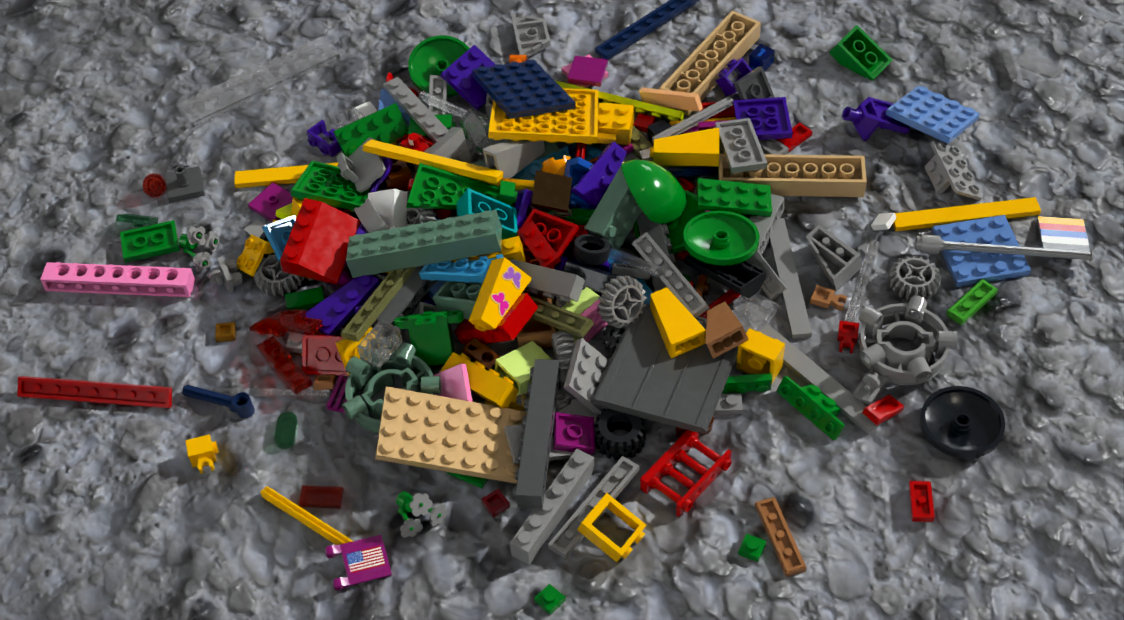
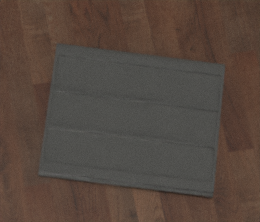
(661, 388)

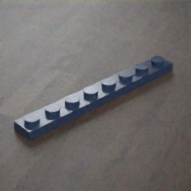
(642, 27)

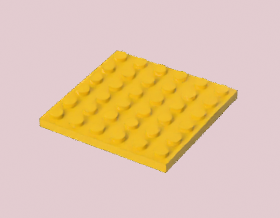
(560, 126)

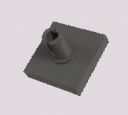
(754, 85)
(184, 183)

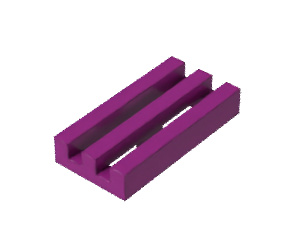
(330, 405)

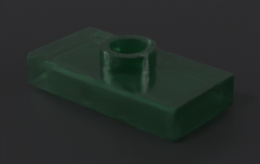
(137, 220)

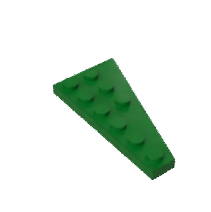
(443, 189)

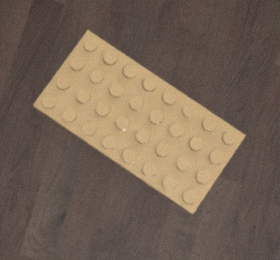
(446, 434)

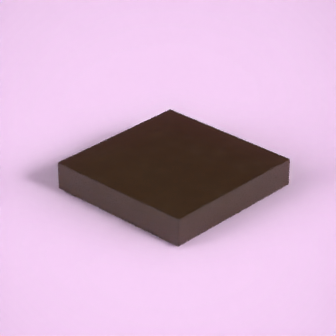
(551, 191)

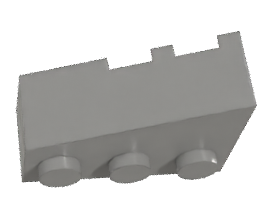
(451, 145)
(833, 256)

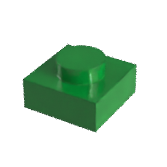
(752, 547)
(550, 599)

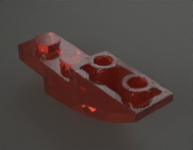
(287, 321)
(283, 366)

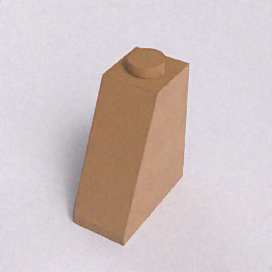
(723, 330)

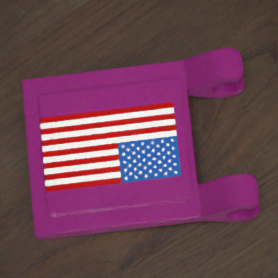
(362, 559)

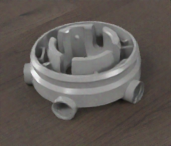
(904, 322)

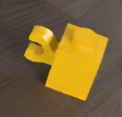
(202, 452)

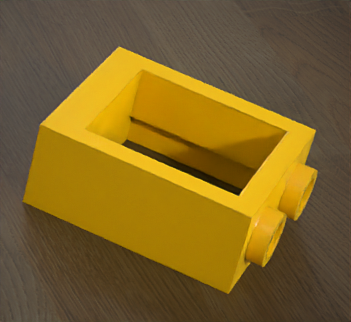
(600, 540)

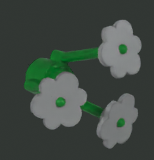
(418, 505)

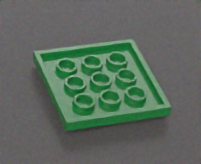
(326, 184)

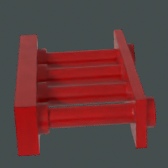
(675, 454)

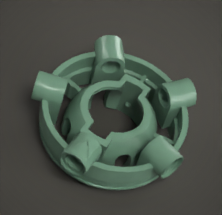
(362, 374)

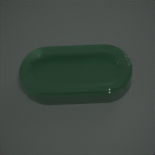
(286, 430)

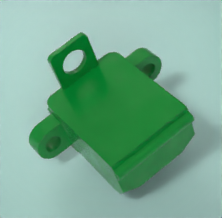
(431, 334)

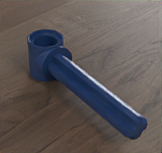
(239, 403)

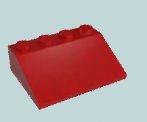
(554, 229)
(319, 242)

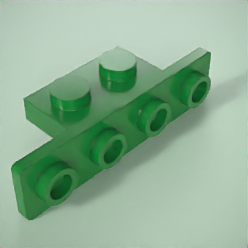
(813, 405)

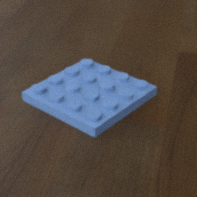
(933, 114)
(970, 266)

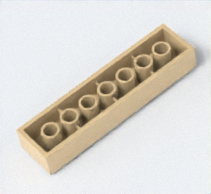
(726, 42)
(805, 175)

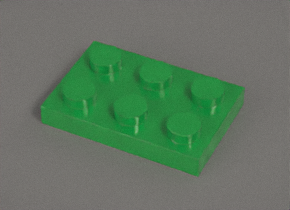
(149, 241)

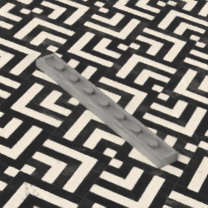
(787, 272)
(813, 374)

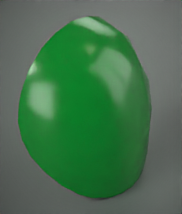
(655, 190)

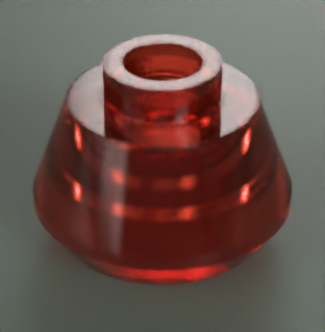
(154, 185)

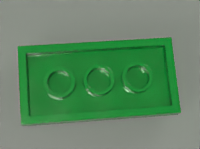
(383, 126)
(734, 197)

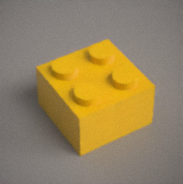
(616, 120)
(760, 354)

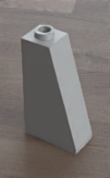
(512, 155)

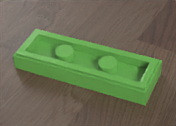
(971, 302)

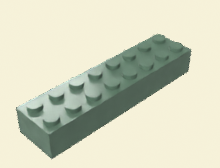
(424, 243)

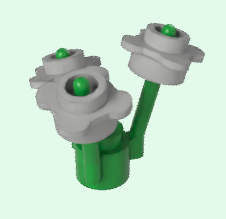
(190, 241)

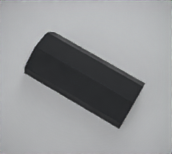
(741, 277)

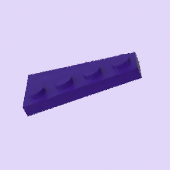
(600, 175)
(341, 304)

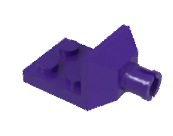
(870, 116)

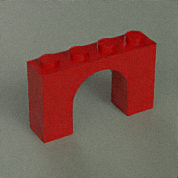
(507, 328)

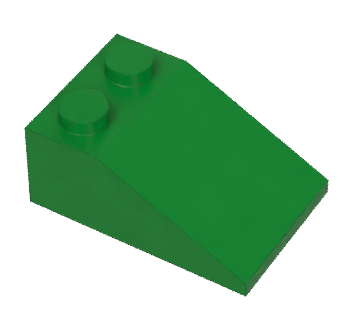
(861, 54)

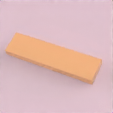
(671, 99)

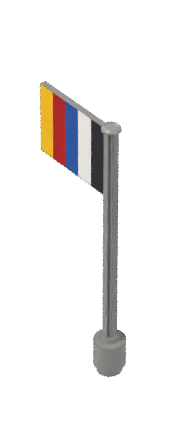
(1058, 238)

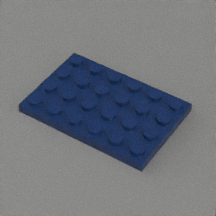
(523, 89)

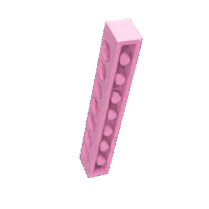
(118, 279)

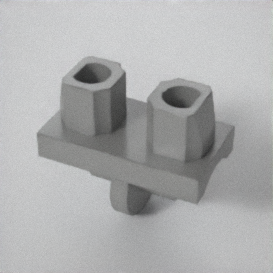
(223, 274)
(870, 387)

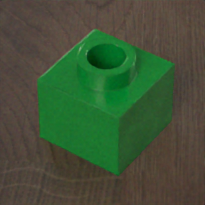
(506, 192)

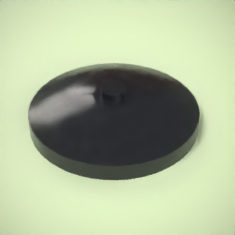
(962, 422)

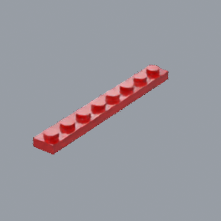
(94, 392)

